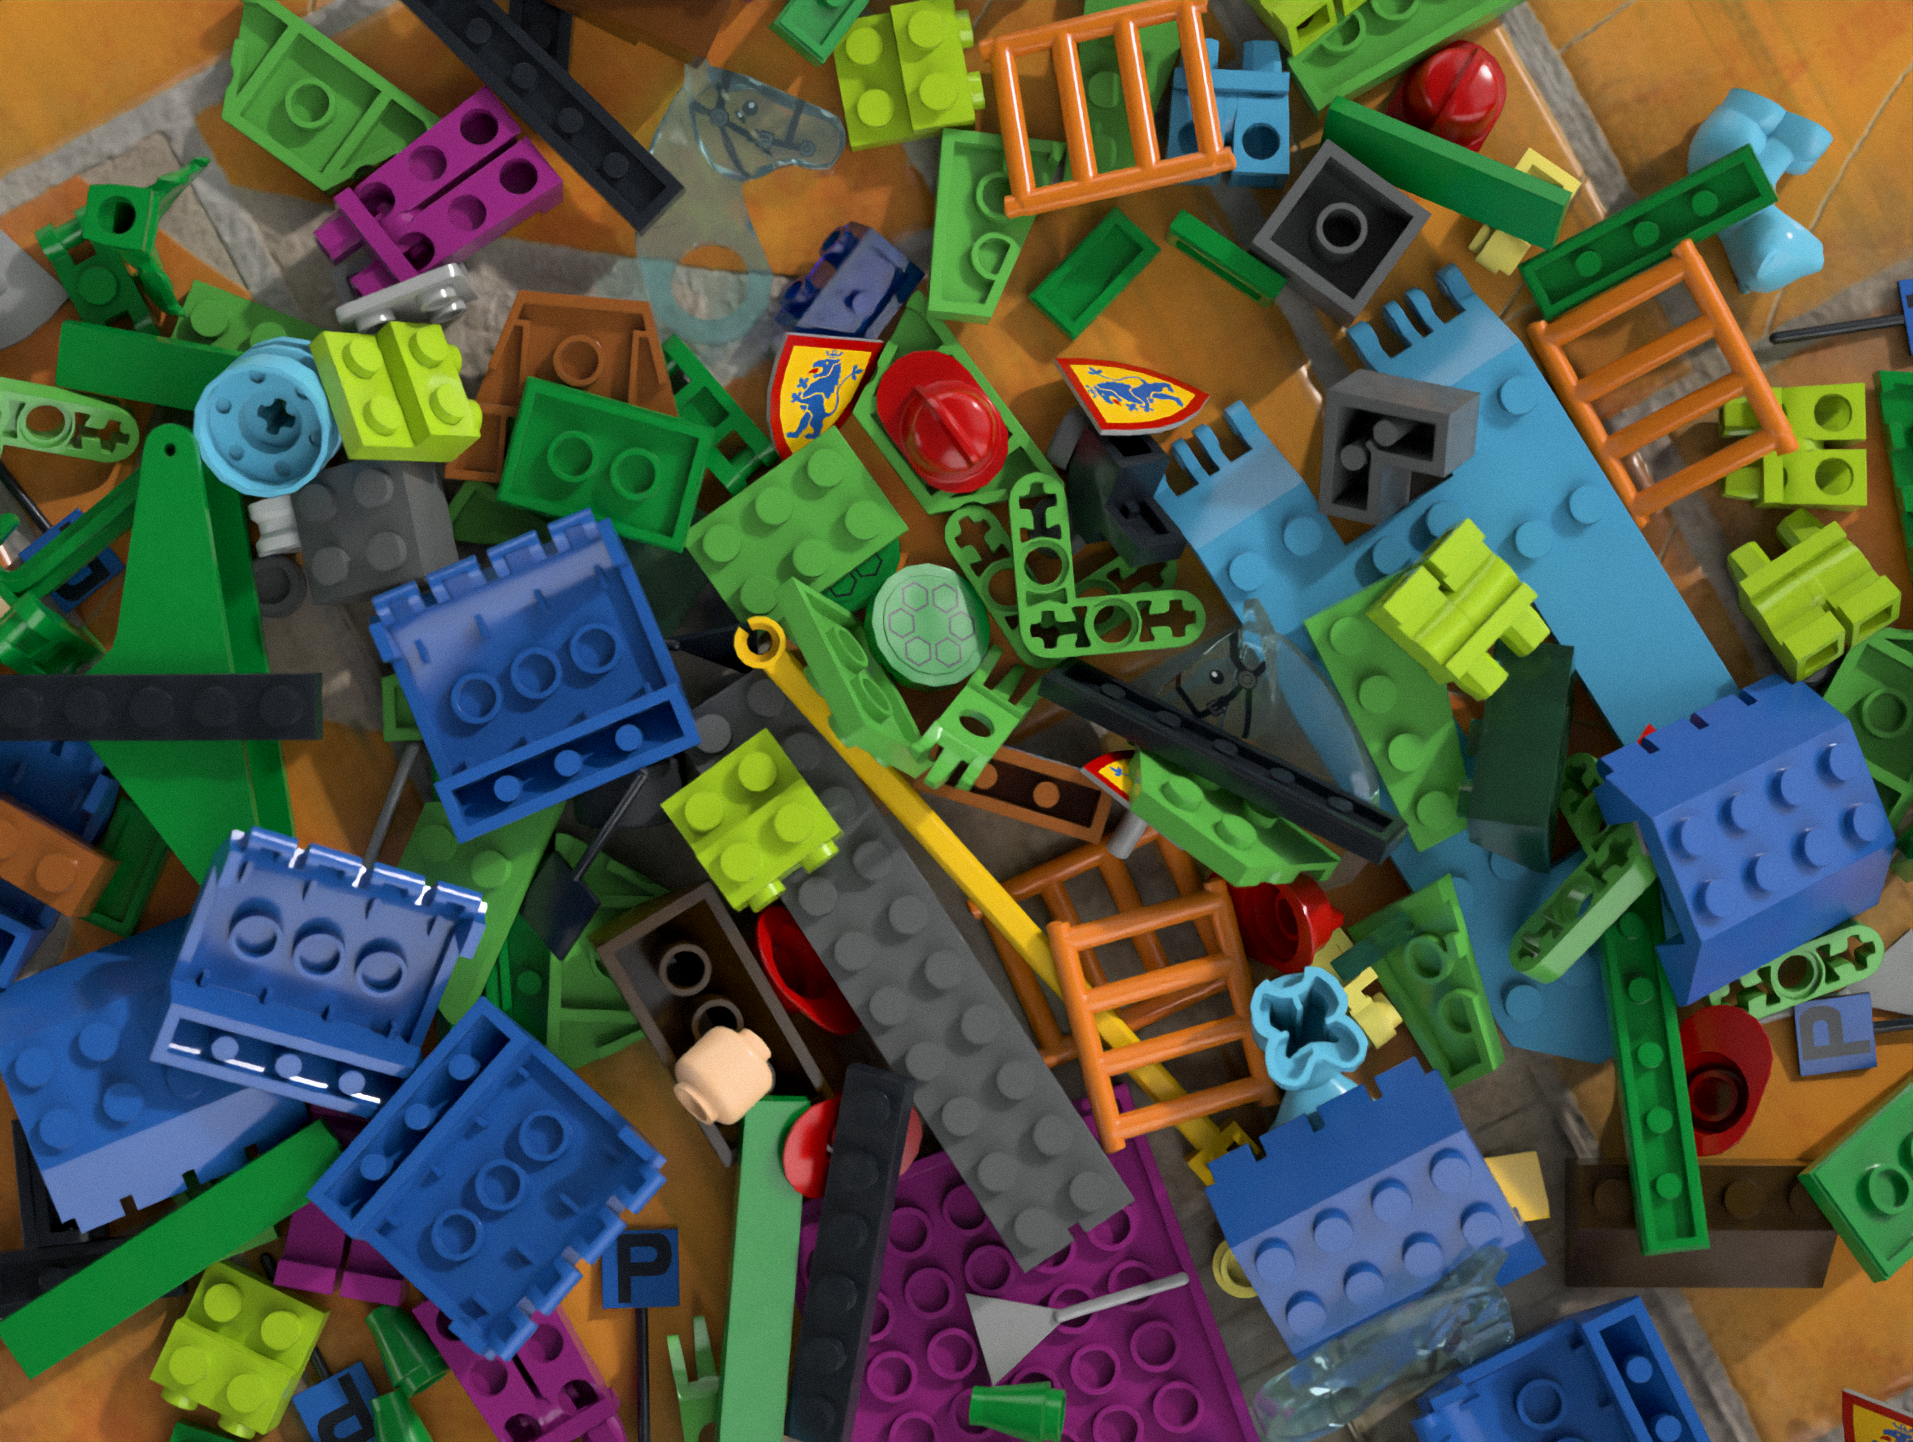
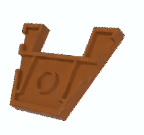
(572, 341)

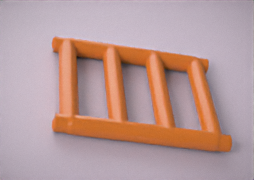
(1149, 169)
(1713, 322)
(1048, 881)
(1084, 1003)

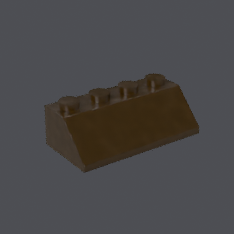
(691, 971)
(1757, 1220)

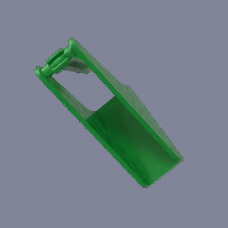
(182, 610)

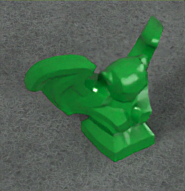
(128, 224)

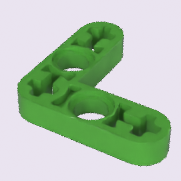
(21, 397)
(998, 537)
(1060, 595)
(1541, 944)
(1815, 982)

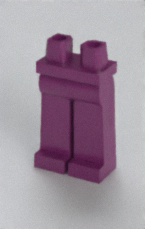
(441, 197)
(319, 1248)
(543, 1392)

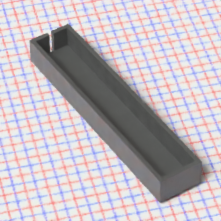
(927, 996)

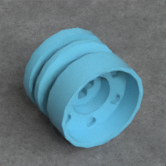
(243, 424)

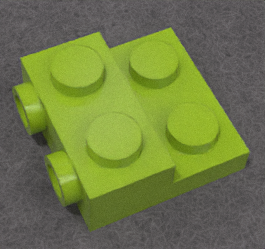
(907, 74)
(397, 393)
(754, 822)
(239, 1349)

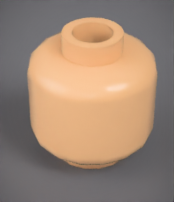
(723, 1075)

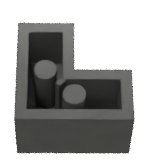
(1384, 430)

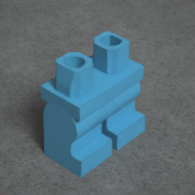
(1250, 113)

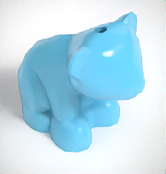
(1769, 245)
(1306, 1040)

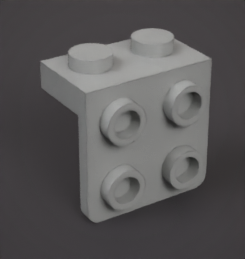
(432, 295)

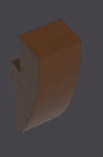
(672, 26)

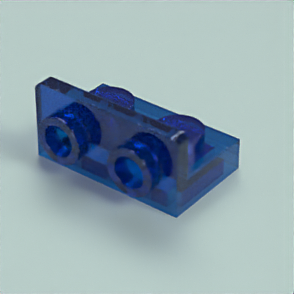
(851, 287)

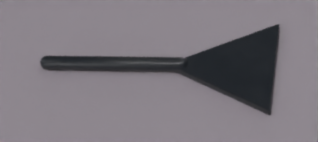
(716, 645)

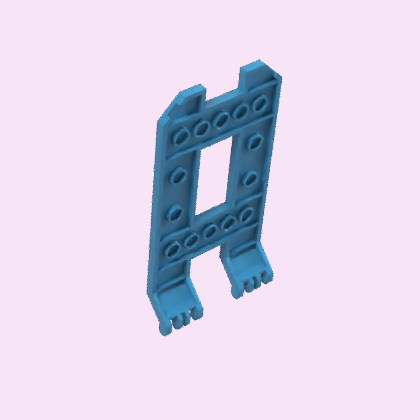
(1559, 531)

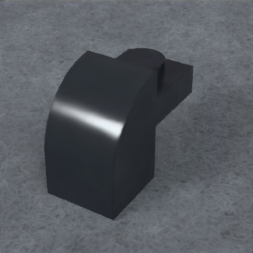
(1113, 496)

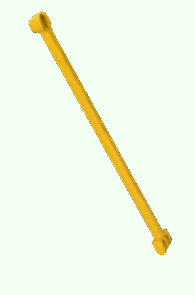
(979, 886)

